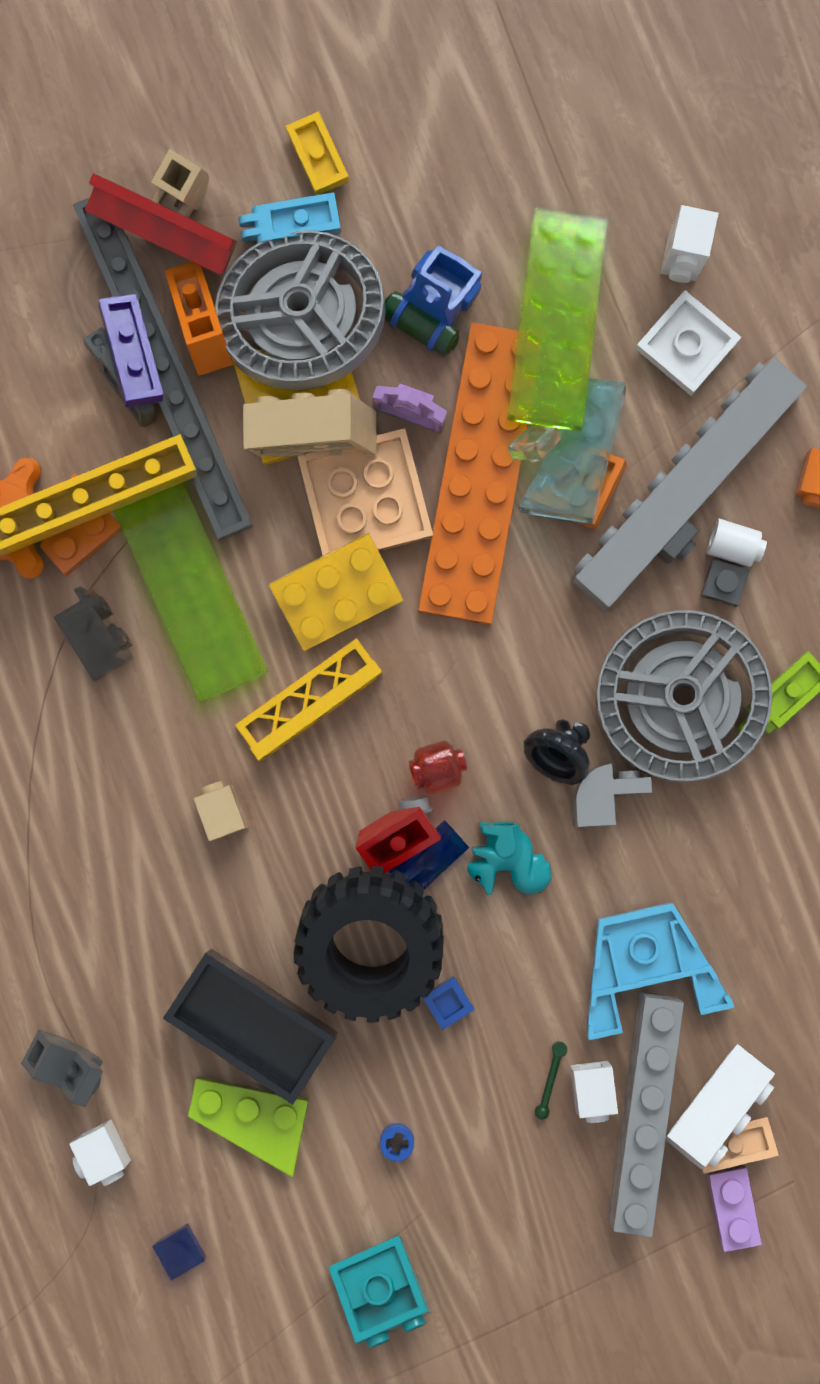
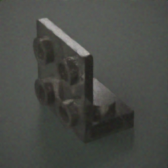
(92, 634)

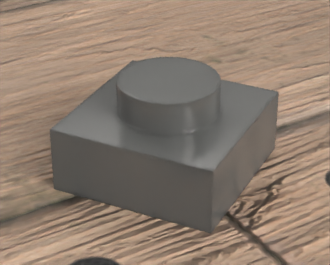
(679, 544)
(724, 583)

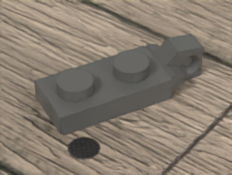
(99, 349)

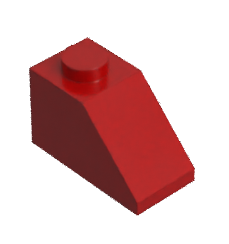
(396, 838)

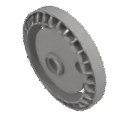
(308, 343)
(688, 666)

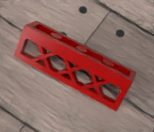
(159, 225)

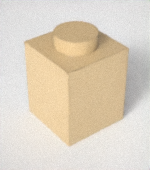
(220, 811)

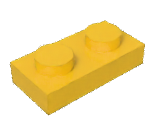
(317, 153)

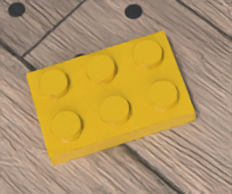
(336, 591)

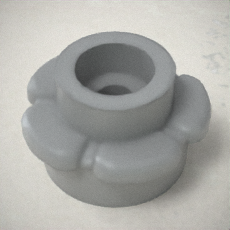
(419, 801)

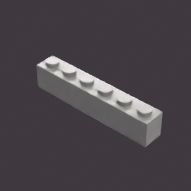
(645, 1114)

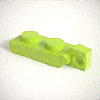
(791, 691)

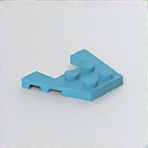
(642, 951)

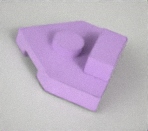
(410, 405)

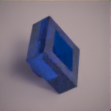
(179, 1251)

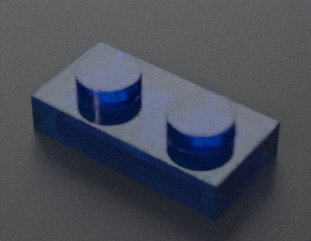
(435, 859)

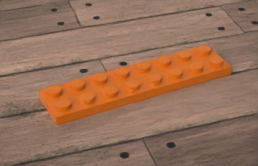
(475, 485)

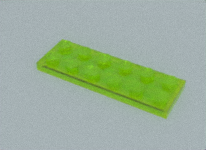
(557, 320)
(191, 592)

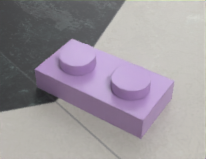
(734, 1208)

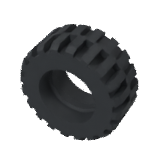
(360, 988)

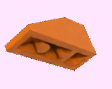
(198, 318)

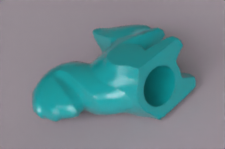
(512, 851)

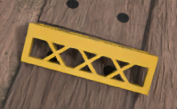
(317, 710)

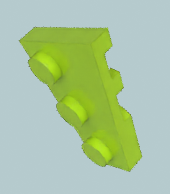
(251, 1119)

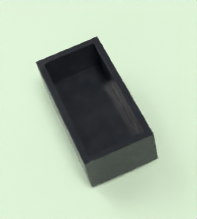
(250, 1026)

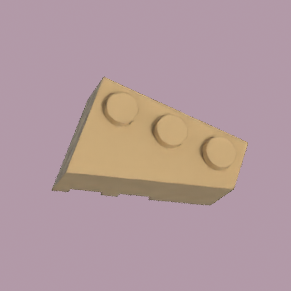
(309, 425)

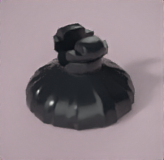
(559, 752)

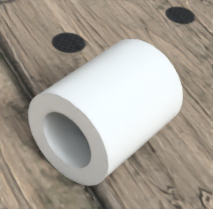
(736, 543)

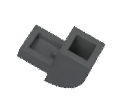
(64, 1065)

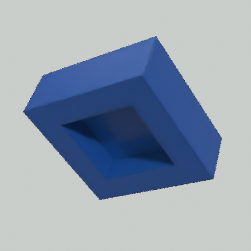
(448, 1003)

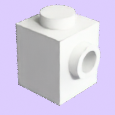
(594, 1091)
(100, 1154)

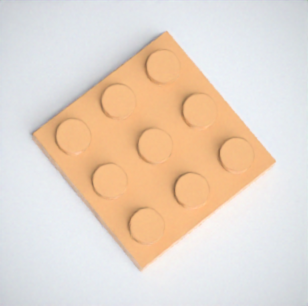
(366, 495)

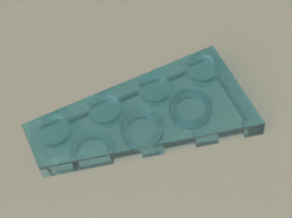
(575, 470)

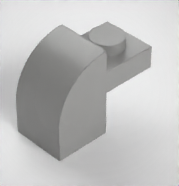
(594, 796)

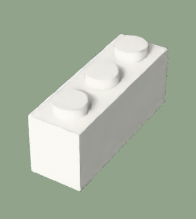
(721, 1108)

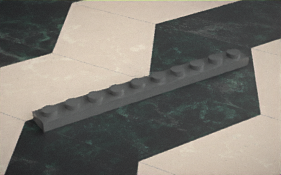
(179, 401)

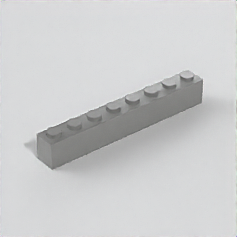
(688, 484)

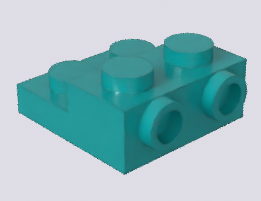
(380, 1292)

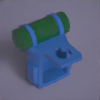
(429, 306)

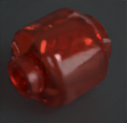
(437, 767)

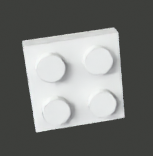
(688, 342)

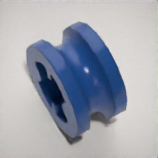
(389, 1133)

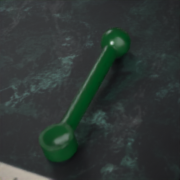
(559, 1050)

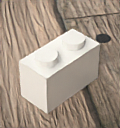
(689, 244)

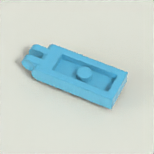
(281, 218)

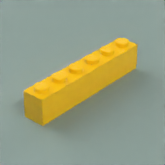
(94, 494)

